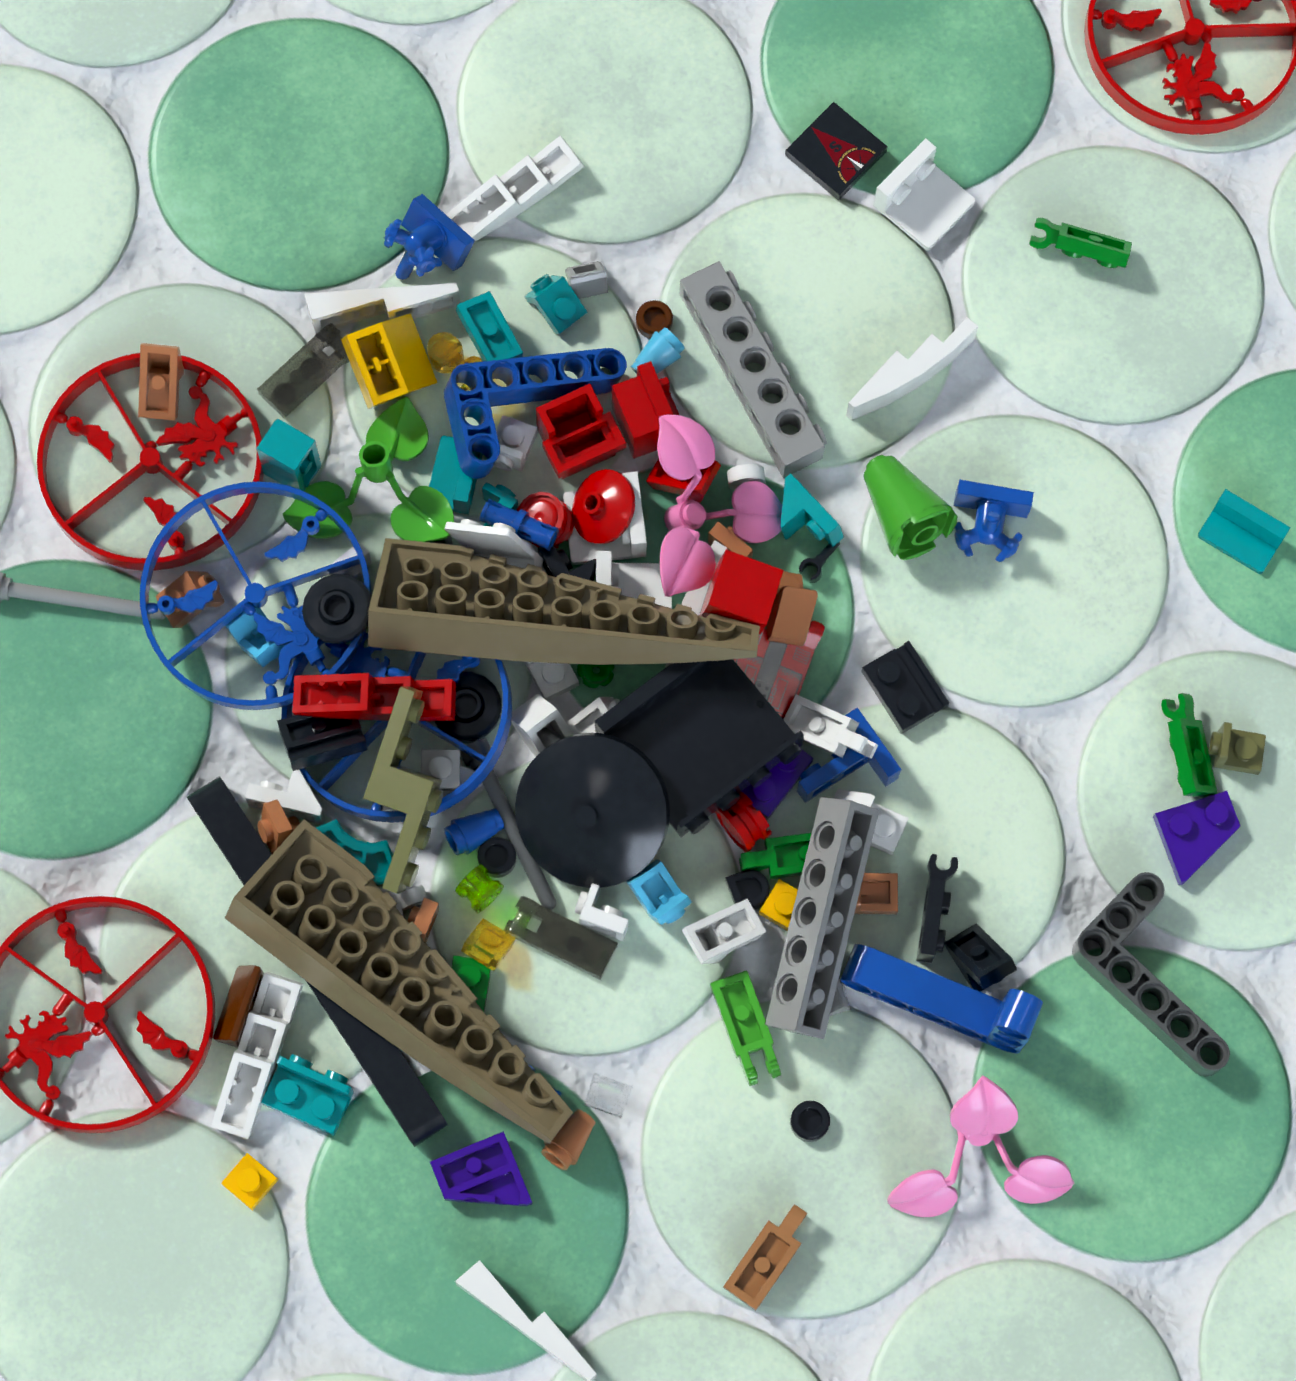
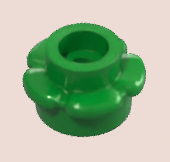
(593, 679)

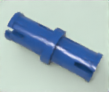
(525, 526)

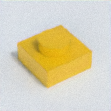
(780, 904)
(249, 1181)

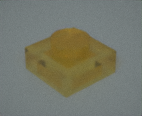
(488, 944)

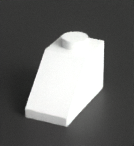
(539, 724)

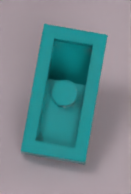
(803, 509)

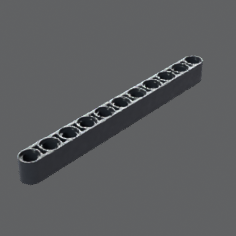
(376, 1055)

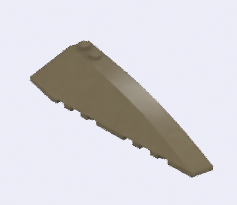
(482, 608)
(350, 942)

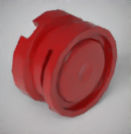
(550, 510)
(744, 823)

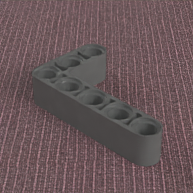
(1143, 981)

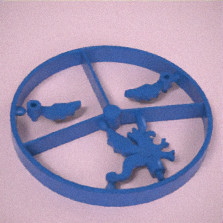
(298, 640)
(364, 663)

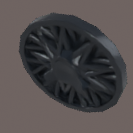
(337, 608)
(475, 708)

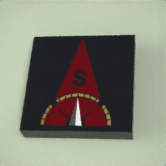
(836, 151)

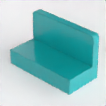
(488, 328)
(450, 479)
(1243, 532)

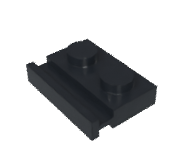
(905, 687)
(320, 739)

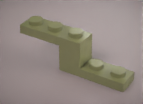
(404, 789)

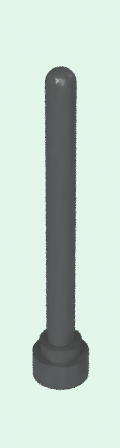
(502, 805)

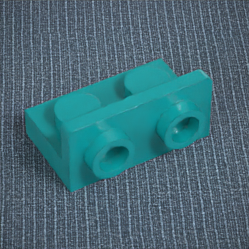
(308, 1094)

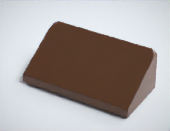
(238, 1004)

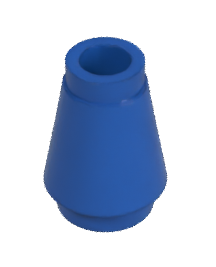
(472, 831)

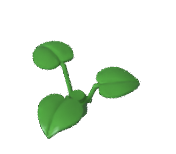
(398, 435)

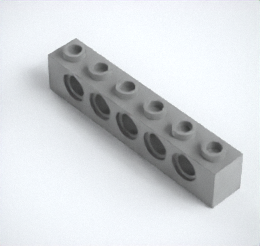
(787, 451)
(822, 917)

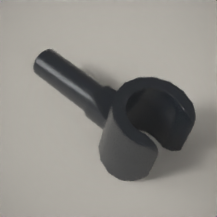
(818, 561)

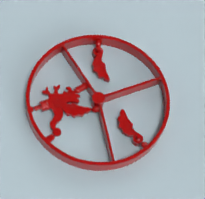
(1187, 86)
(208, 437)
(36, 1041)

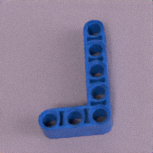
(519, 389)
(943, 1001)

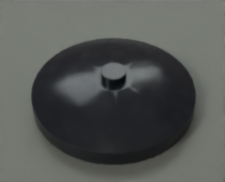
(592, 810)

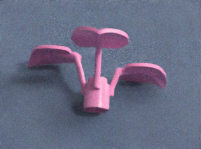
(684, 559)
(980, 1119)

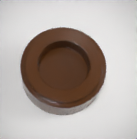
(653, 317)

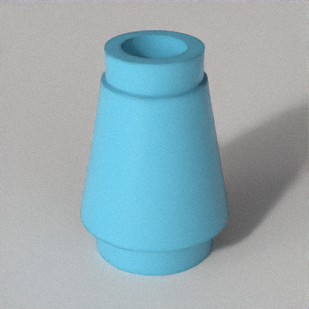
(661, 350)

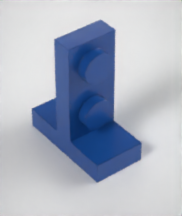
(818, 778)

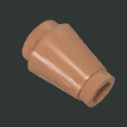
(569, 1141)

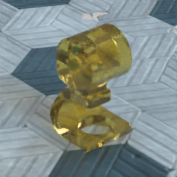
(447, 353)

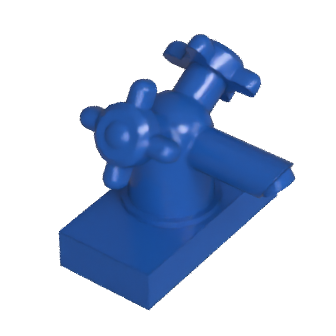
(429, 235)
(992, 507)

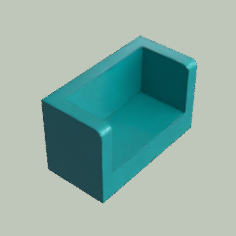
(289, 455)

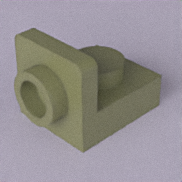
(1237, 749)

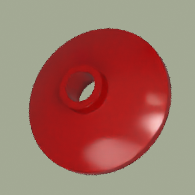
(614, 506)

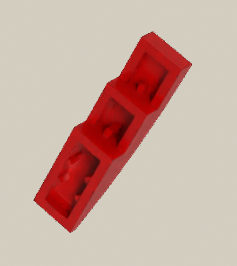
(369, 697)

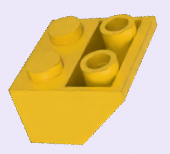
(388, 360)

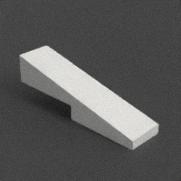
(356, 305)
(542, 1331)

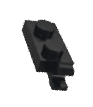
(935, 904)

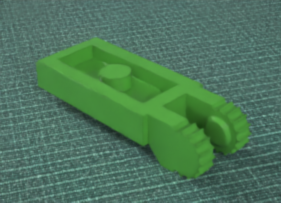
(744, 1023)

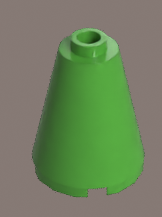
(906, 508)

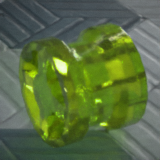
(479, 888)

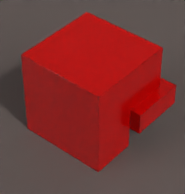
(638, 408)
(577, 432)
(742, 589)

